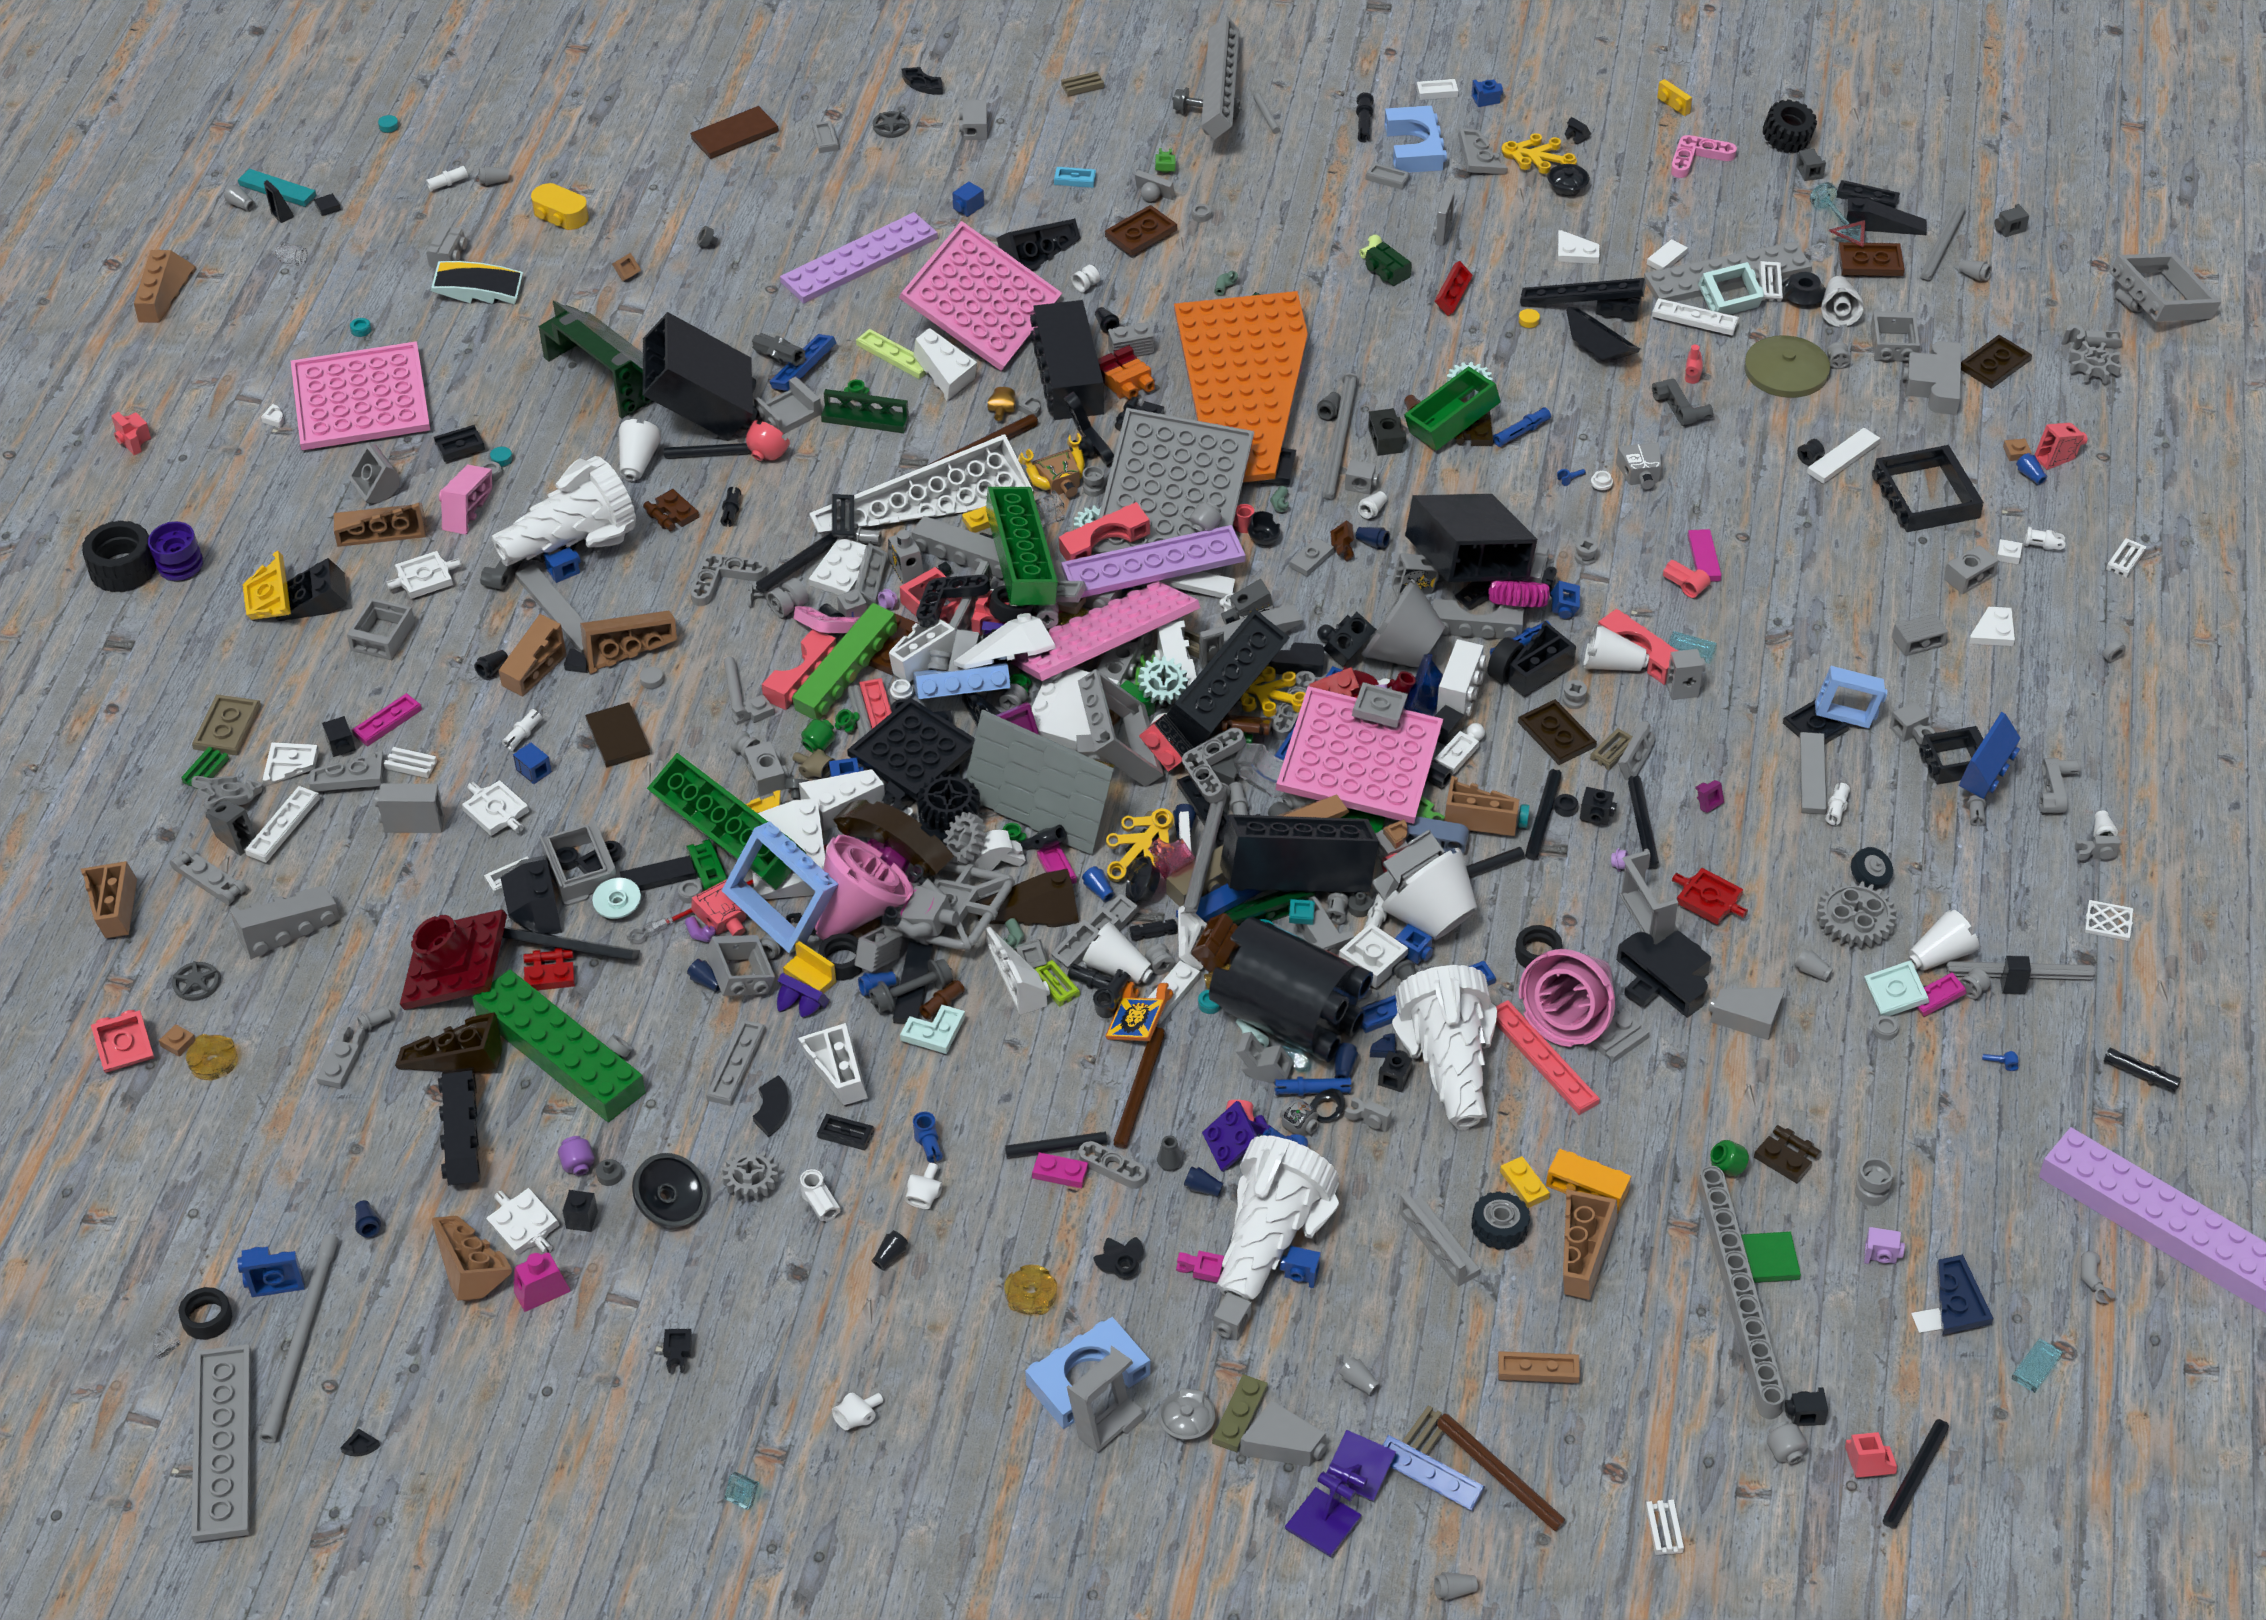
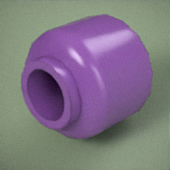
(576, 1155)

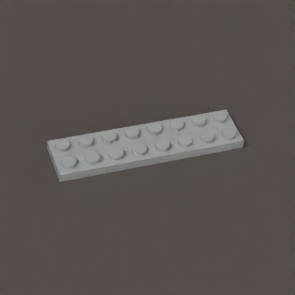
(1682, 281)
(221, 1443)

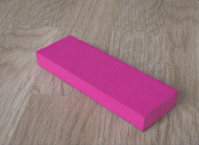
(1704, 553)
(386, 719)

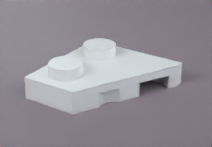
(1576, 249)
(1994, 628)
(289, 760)
(1189, 931)

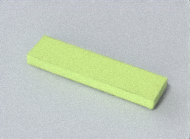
(890, 352)

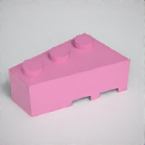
(463, 496)

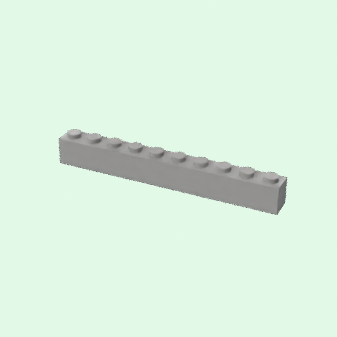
(1220, 78)
(970, 548)

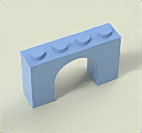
(1419, 122)
(945, 683)
(1048, 1377)

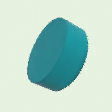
(388, 123)
(360, 327)
(501, 455)
(1523, 816)
(1206, 1005)

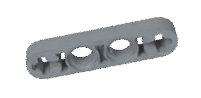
(1285, 706)

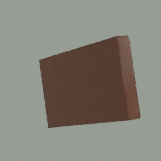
(734, 132)

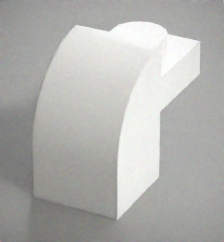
(998, 848)

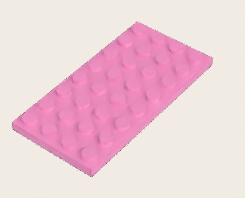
(1107, 628)

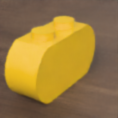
(559, 206)

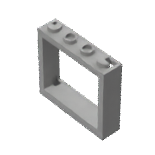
(2200, 300)
(1097, 696)

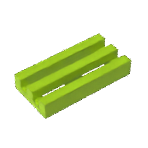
(1065, 996)

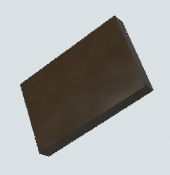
(1995, 361)
(1557, 732)
(617, 734)

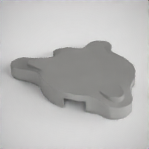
(225, 788)

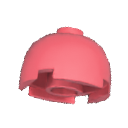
(766, 441)

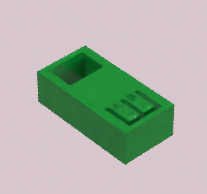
(1444, 414)

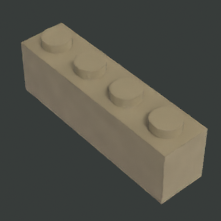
(1178, 883)

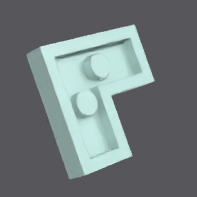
(935, 1035)

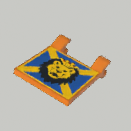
(1136, 1016)

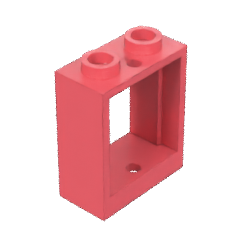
(913, 591)

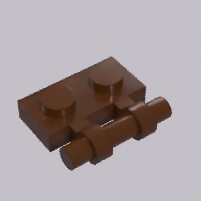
(676, 510)

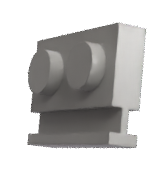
(1620, 1037)

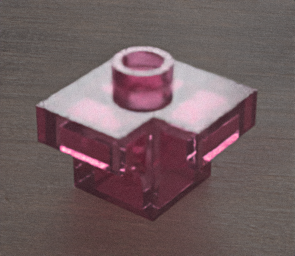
(1170, 856)

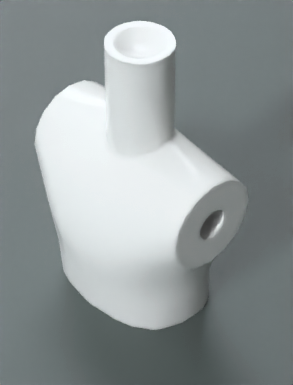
(923, 1189)
(856, 1411)

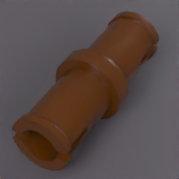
(941, 997)

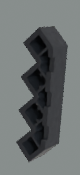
(460, 1126)

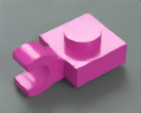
(1204, 1266)

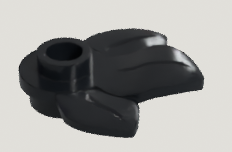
(1117, 1256)

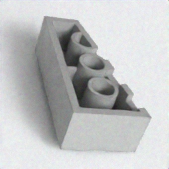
(283, 920)

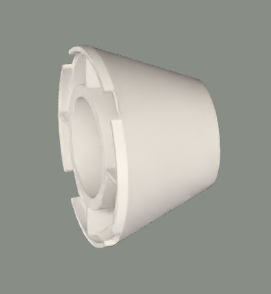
(1435, 896)

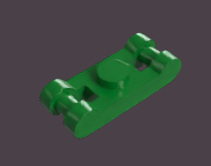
(706, 864)

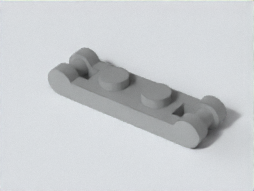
(208, 876)

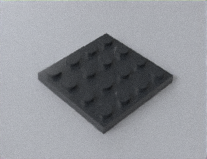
(912, 747)

